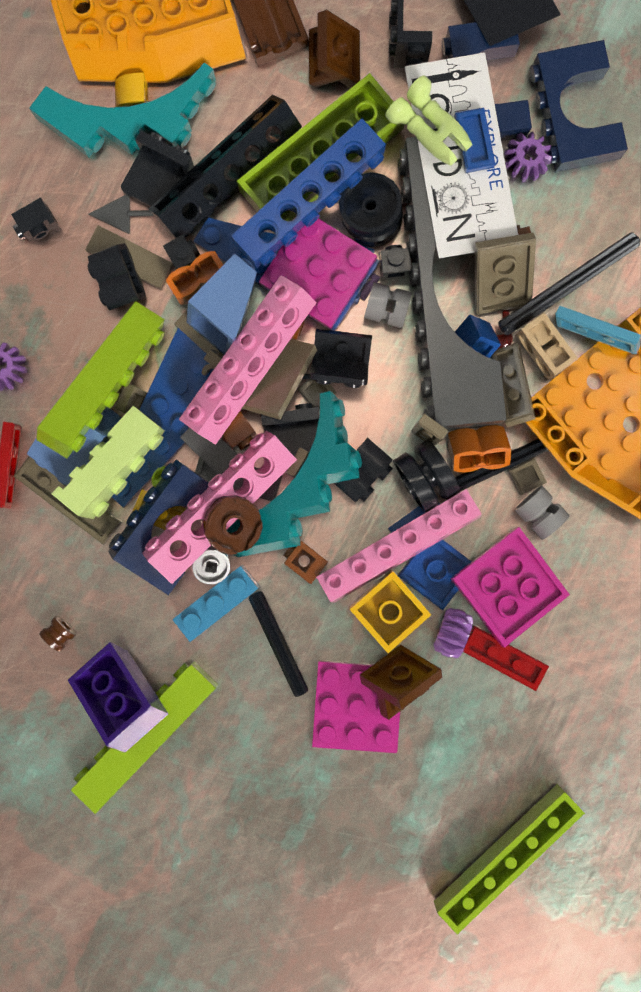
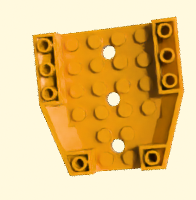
(148, 37)
(586, 424)

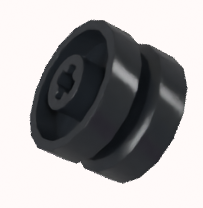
(372, 210)
(430, 474)

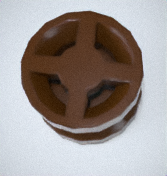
(57, 633)

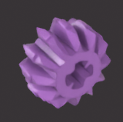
(518, 150)
(11, 372)
(453, 633)

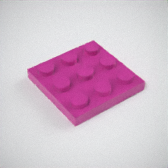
(325, 266)
(510, 586)
(349, 712)

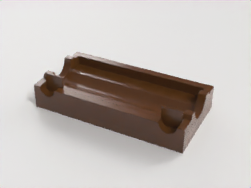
(271, 28)

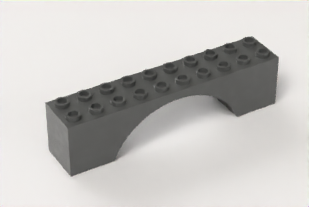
(458, 381)

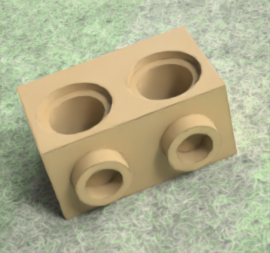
(546, 346)

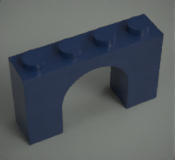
(469, 40)
(569, 143)
(175, 488)

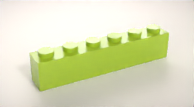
(100, 380)
(116, 767)
(507, 859)

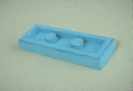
(598, 330)

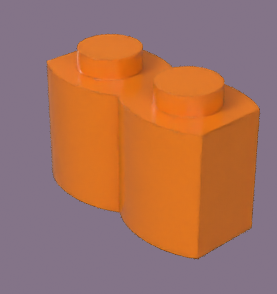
(189, 279)
(479, 448)

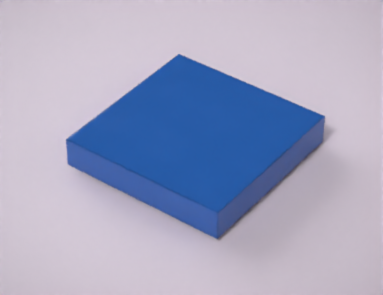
(431, 572)

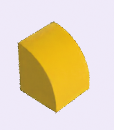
(131, 90)

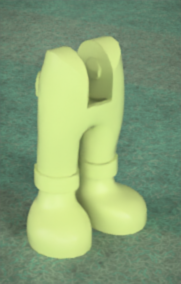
(402, 113)

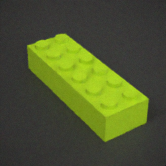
(271, 175)

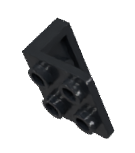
(406, 46)
(155, 168)
(341, 358)
(296, 427)

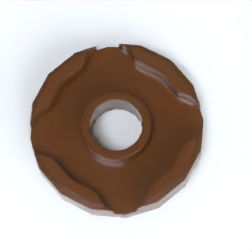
(217, 518)

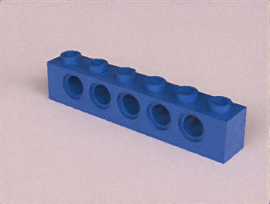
(358, 140)

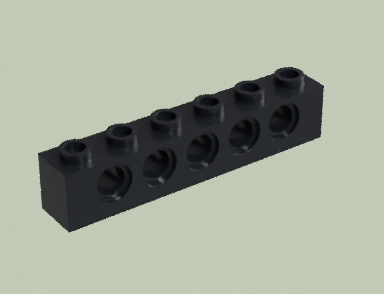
(210, 170)

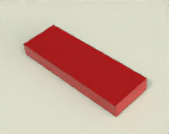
(8, 461)
(505, 659)

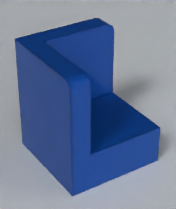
(478, 335)

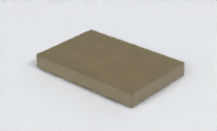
(504, 272)
(281, 380)

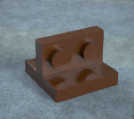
(333, 51)
(399, 679)

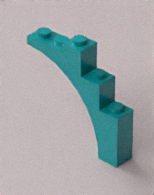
(88, 125)
(308, 494)

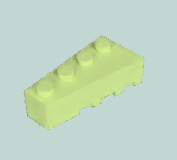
(110, 465)

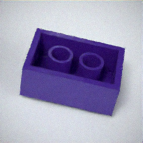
(117, 697)

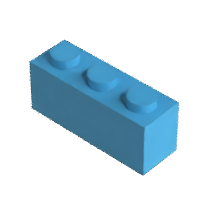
(216, 603)

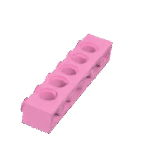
(248, 359)
(256, 482)
(399, 546)

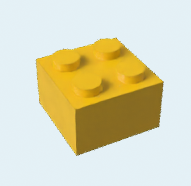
(389, 611)

